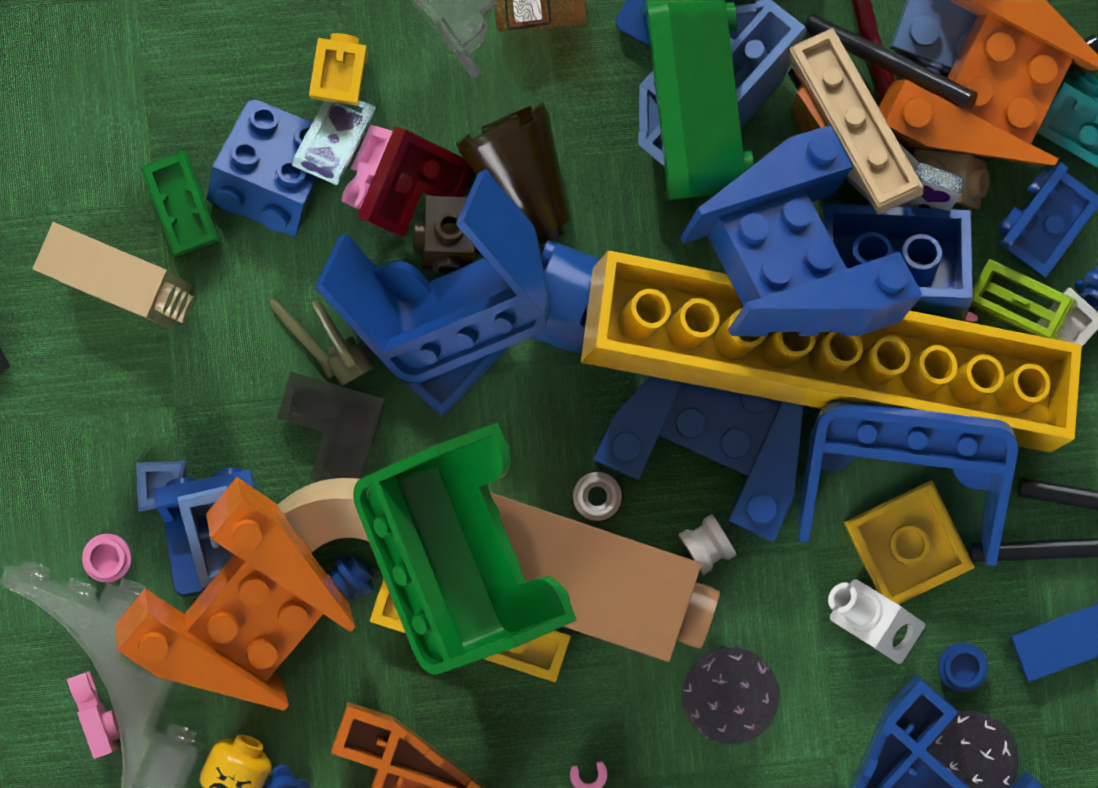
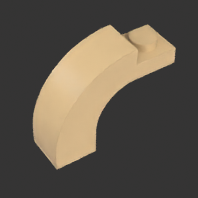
(324, 512)

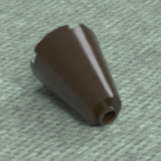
(525, 163)

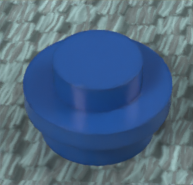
(353, 576)
(962, 667)

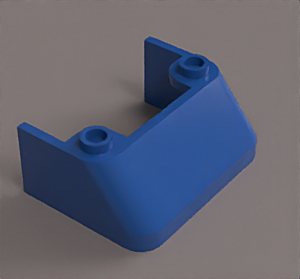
(459, 317)
(975, 447)

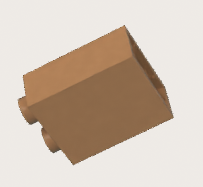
(614, 583)

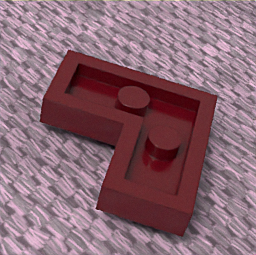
(406, 172)

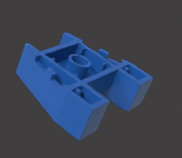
(783, 254)
(726, 427)
(899, 744)

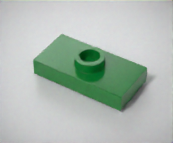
(180, 204)

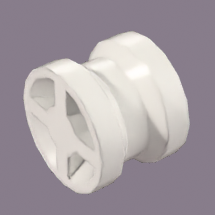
(707, 544)

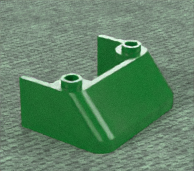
(696, 95)

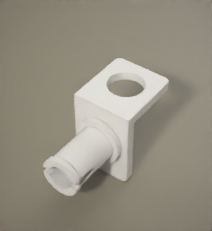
(873, 618)

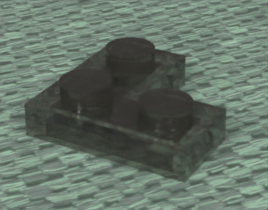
(344, 417)

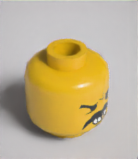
(236, 764)

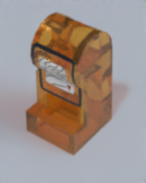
(538, 14)

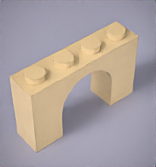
(114, 276)

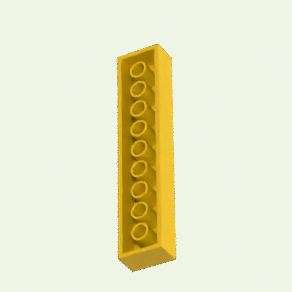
(676, 324)

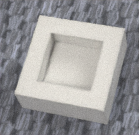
(1081, 322)

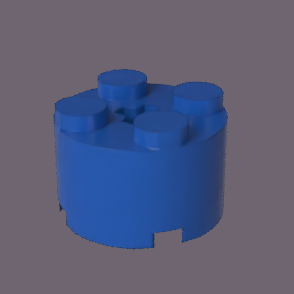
(568, 288)

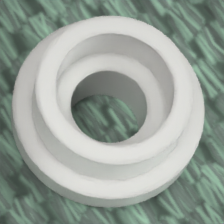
(613, 492)

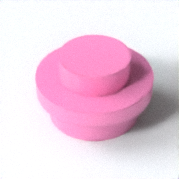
(107, 558)

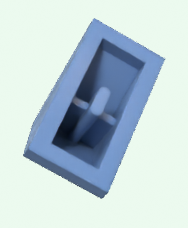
(206, 553)

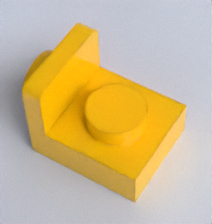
(338, 69)

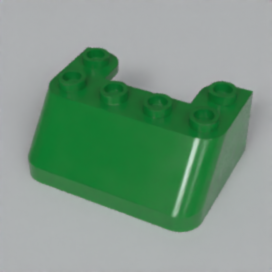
(451, 556)

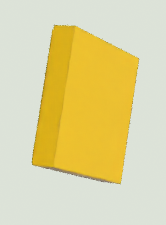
(909, 543)

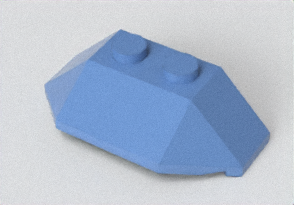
(759, 67)

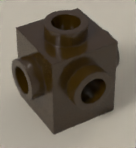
(439, 238)

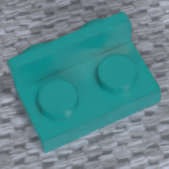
(1074, 117)

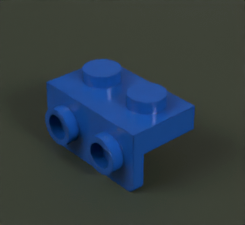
(1048, 220)

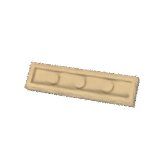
(856, 121)

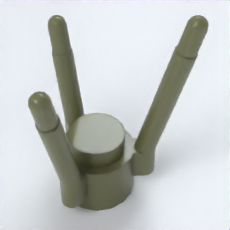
(346, 357)

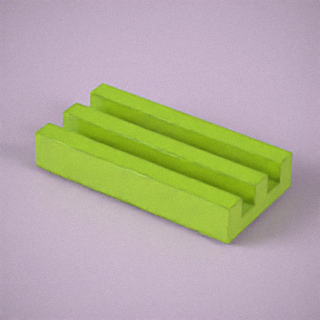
(1057, 320)

